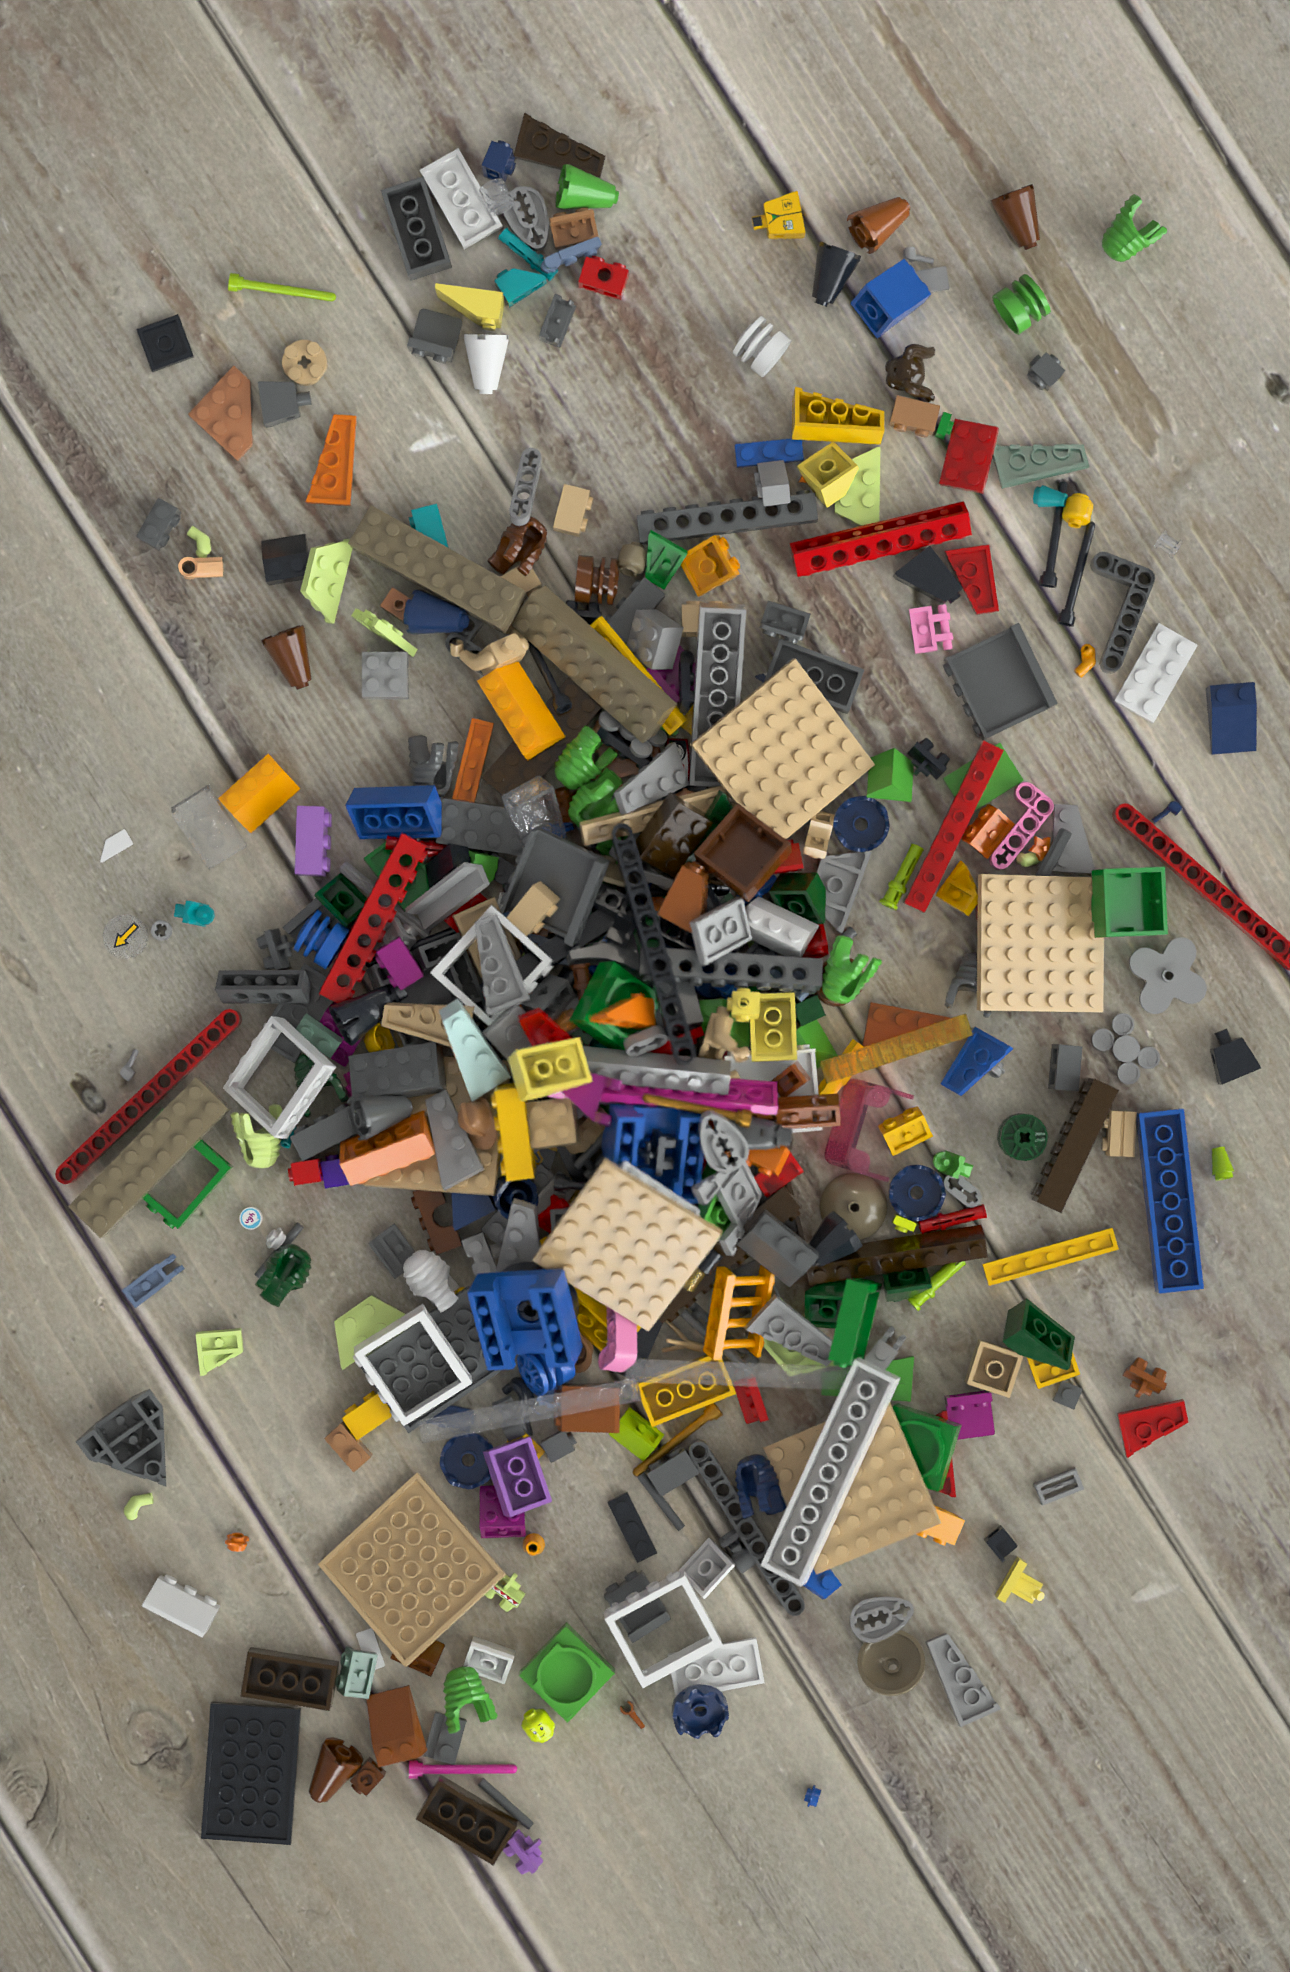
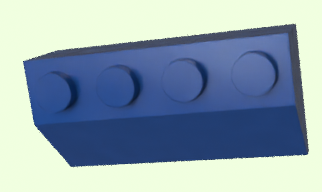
(394, 810)

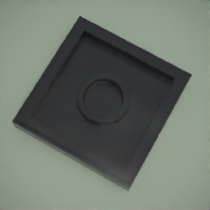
(165, 343)

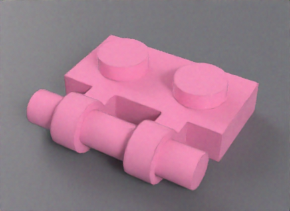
(924, 632)

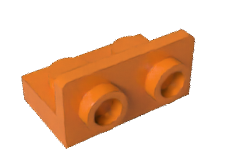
(987, 830)

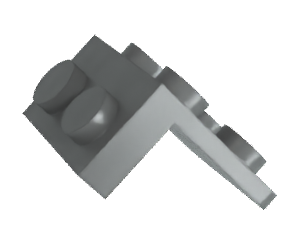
(435, 336)
(784, 621)
(749, 1269)

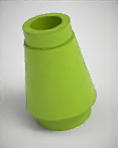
(1221, 1164)

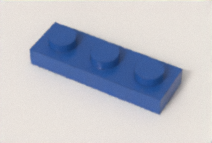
(767, 451)

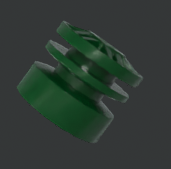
(1009, 1137)

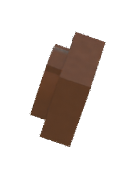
(743, 852)

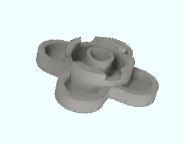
(1159, 991)

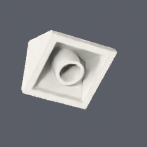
(707, 1567)
(490, 1659)

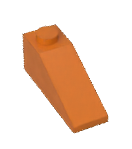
(633, 1013)

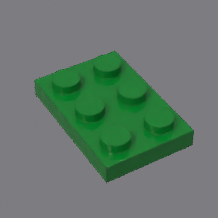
(419, 886)

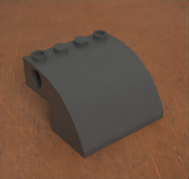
(428, 988)

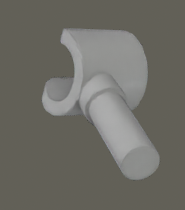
(910, 256)
(126, 1072)

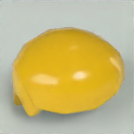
(378, 1039)

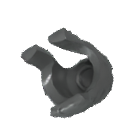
(429, 768)
(964, 980)

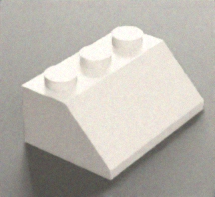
(779, 928)
(181, 1605)

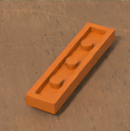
(473, 760)

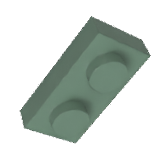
(319, 1035)

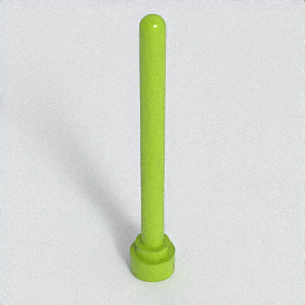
(237, 283)

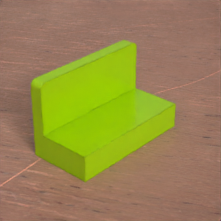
(637, 1434)

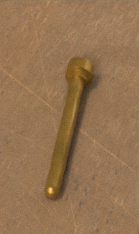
(740, 1117)
(710, 1413)

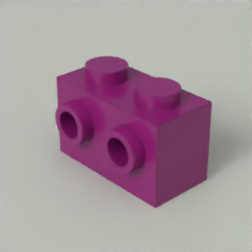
(399, 963)

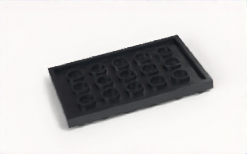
(251, 1773)

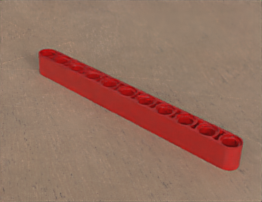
(1197, 883)
(139, 1102)

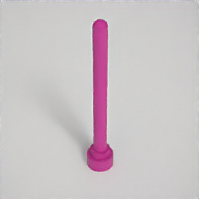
(418, 1769)

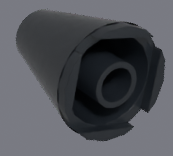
(832, 272)

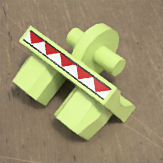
(509, 1591)

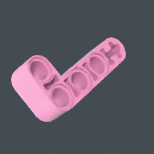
(1018, 830)
(621, 1343)

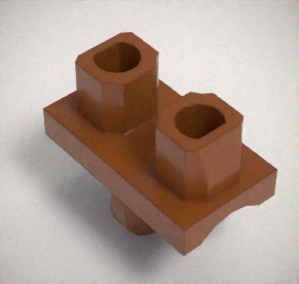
(1143, 1381)

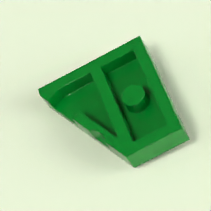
(662, 559)

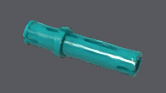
(525, 252)

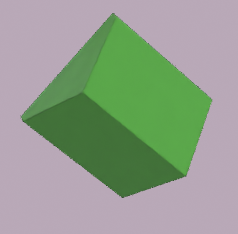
(890, 777)

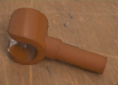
(633, 1715)

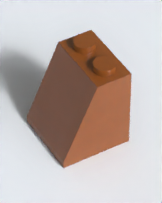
(687, 896)
(596, 1421)

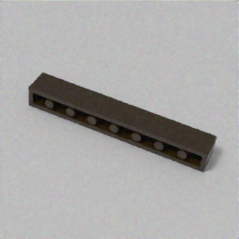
(781, 1205)
(905, 1254)

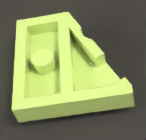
(217, 1347)

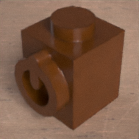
(367, 1777)

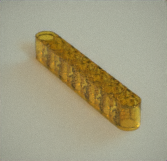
(896, 1048)

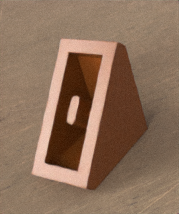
(791, 1079)

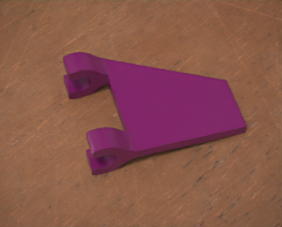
(588, 1096)

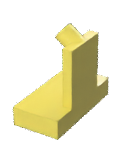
(1019, 1584)

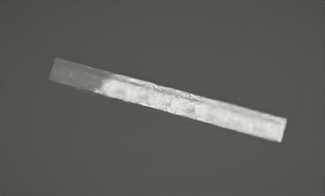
(738, 1373)
(529, 1410)

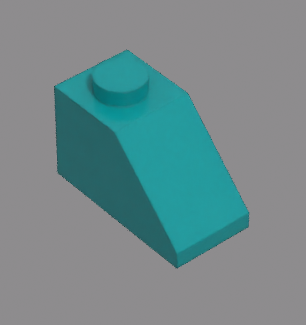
(518, 284)
(429, 522)

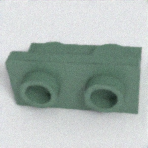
(356, 1673)

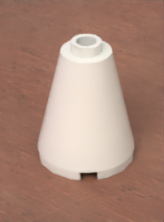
(486, 359)

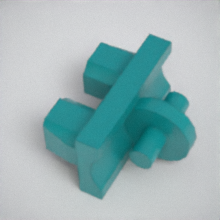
(194, 913)

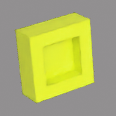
(903, 1224)

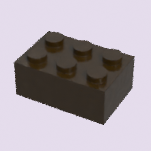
(672, 834)

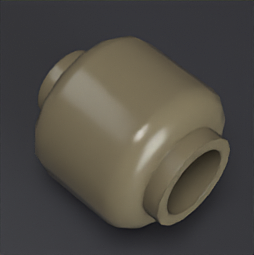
(632, 559)

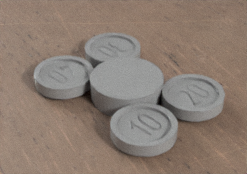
(639, 749)
(1125, 1048)

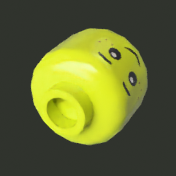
(538, 1725)

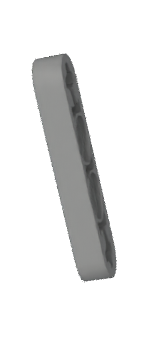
(525, 486)

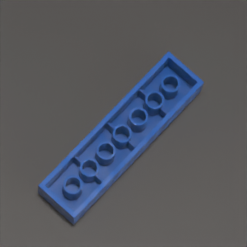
(1169, 1200)

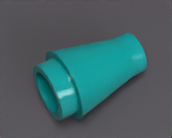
(1048, 497)

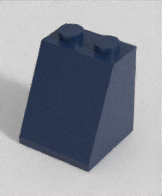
(469, 1208)

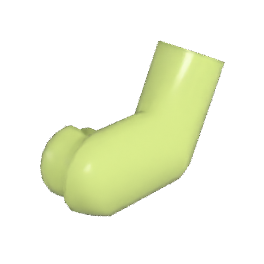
(202, 541)
(1027, 859)

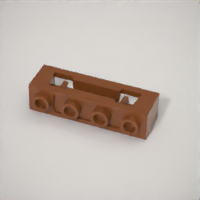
(799, 1111)

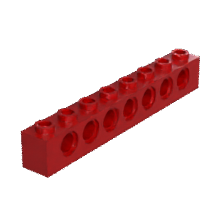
(887, 530)
(953, 826)
(405, 845)

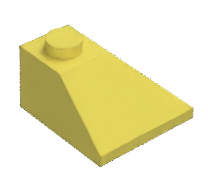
(829, 473)

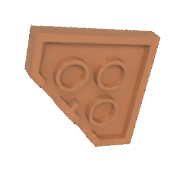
(228, 413)

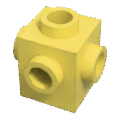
(746, 997)

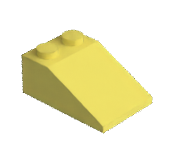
(478, 305)
(775, 1029)
(549, 1068)

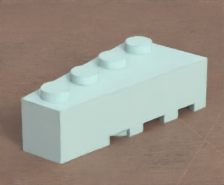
(475, 1056)

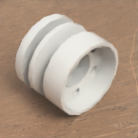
(761, 346)

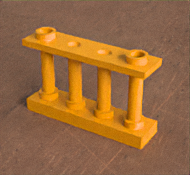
(721, 1305)

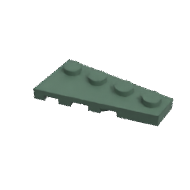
(1031, 463)

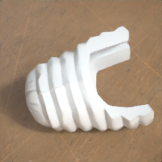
(430, 1278)

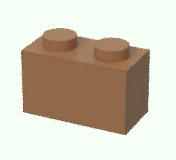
(914, 416)
(349, 1449)

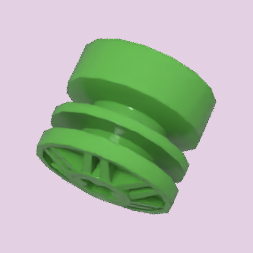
(1024, 302)

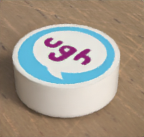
(251, 1218)

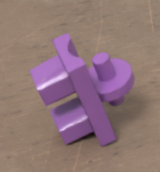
(526, 1850)

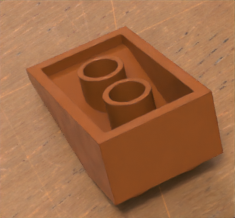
(395, 1726)

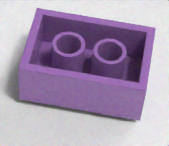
(312, 841)
(517, 1476)

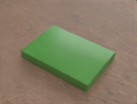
(1003, 778)

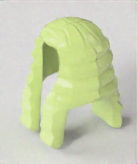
(258, 1146)

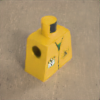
(781, 218)

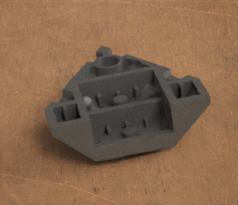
(130, 1438)

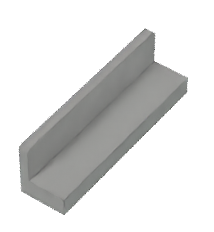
(449, 894)

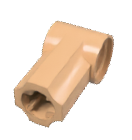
(204, 567)

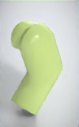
(134, 1504)

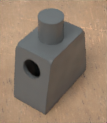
(281, 402)

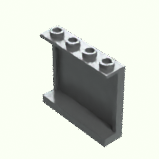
(999, 682)
(567, 871)

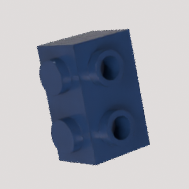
(498, 161)

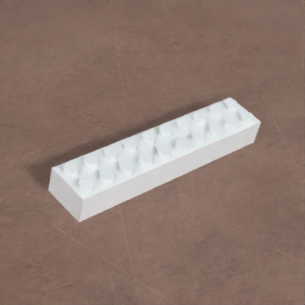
(830, 1471)

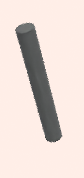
(293, 1233)
(662, 1503)
(505, 1803)

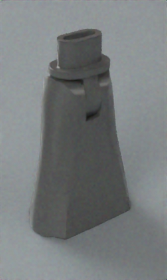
(762, 1135)

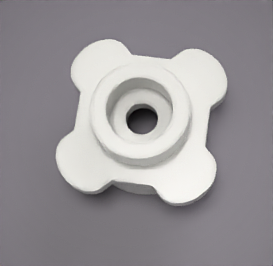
(275, 1238)

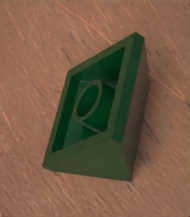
(342, 899)

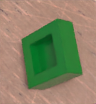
(945, 425)

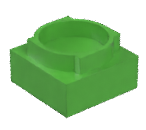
(567, 1672)

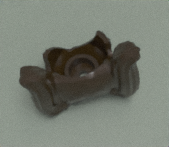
(910, 371)

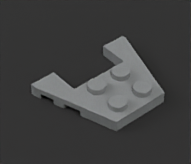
(738, 1196)

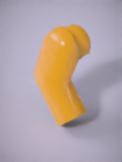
(1088, 658)

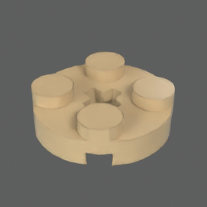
(314, 370)

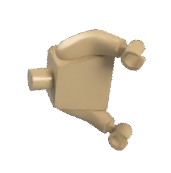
(495, 655)
(718, 1038)

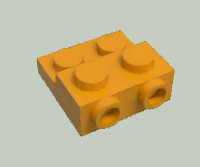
(710, 565)

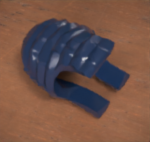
(758, 1479)

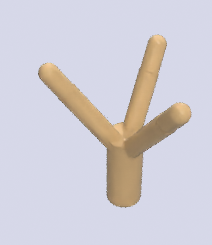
(686, 1343)

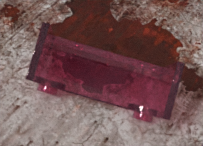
(843, 1139)

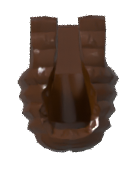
(519, 544)

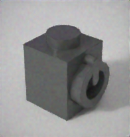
(1045, 371)

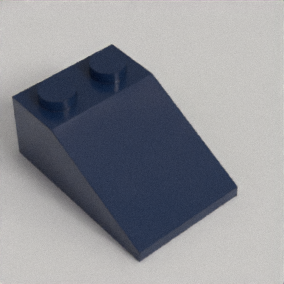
(1232, 717)

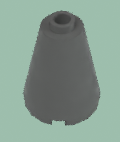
(376, 1113)

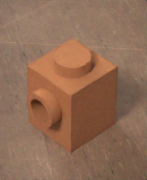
(395, 604)

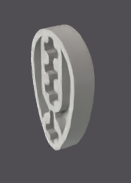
(539, 224)
(713, 1150)
(881, 1631)

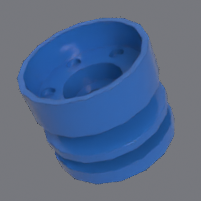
(321, 939)
(539, 1377)

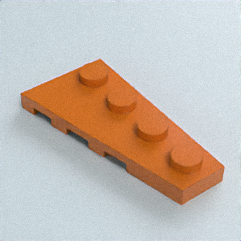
(335, 468)

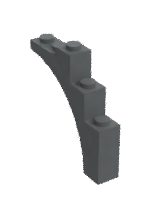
(629, 960)

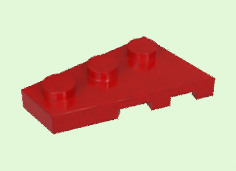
(976, 576)
(541, 1028)
(1149, 1423)

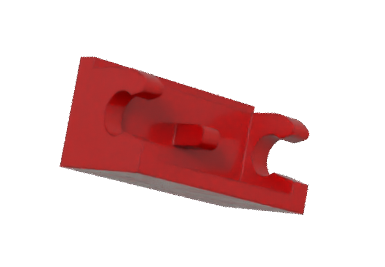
(772, 1183)

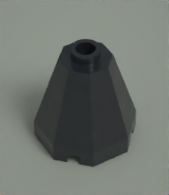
(833, 1240)

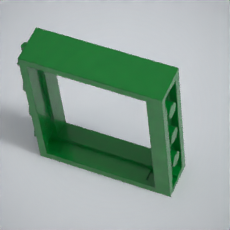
(216, 1159)
(854, 1321)

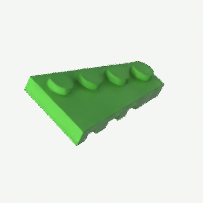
(900, 1367)

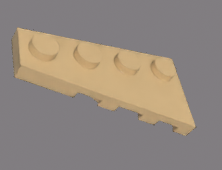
(418, 1020)

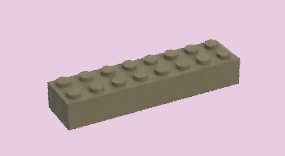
(437, 569)
(594, 664)
(149, 1157)

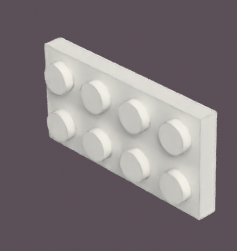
(460, 198)
(1155, 673)
(725, 1668)

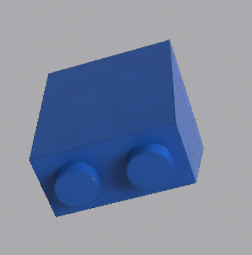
(890, 297)

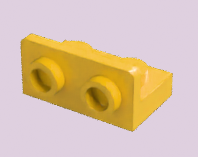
(905, 1130)

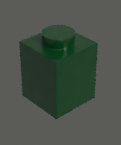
(808, 1010)

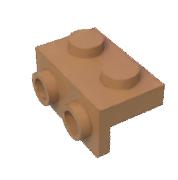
(573, 227)

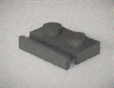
(392, 1250)
(442, 1744)

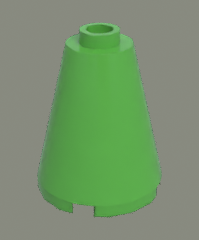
(583, 190)

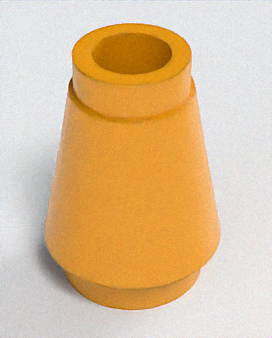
(536, 1539)

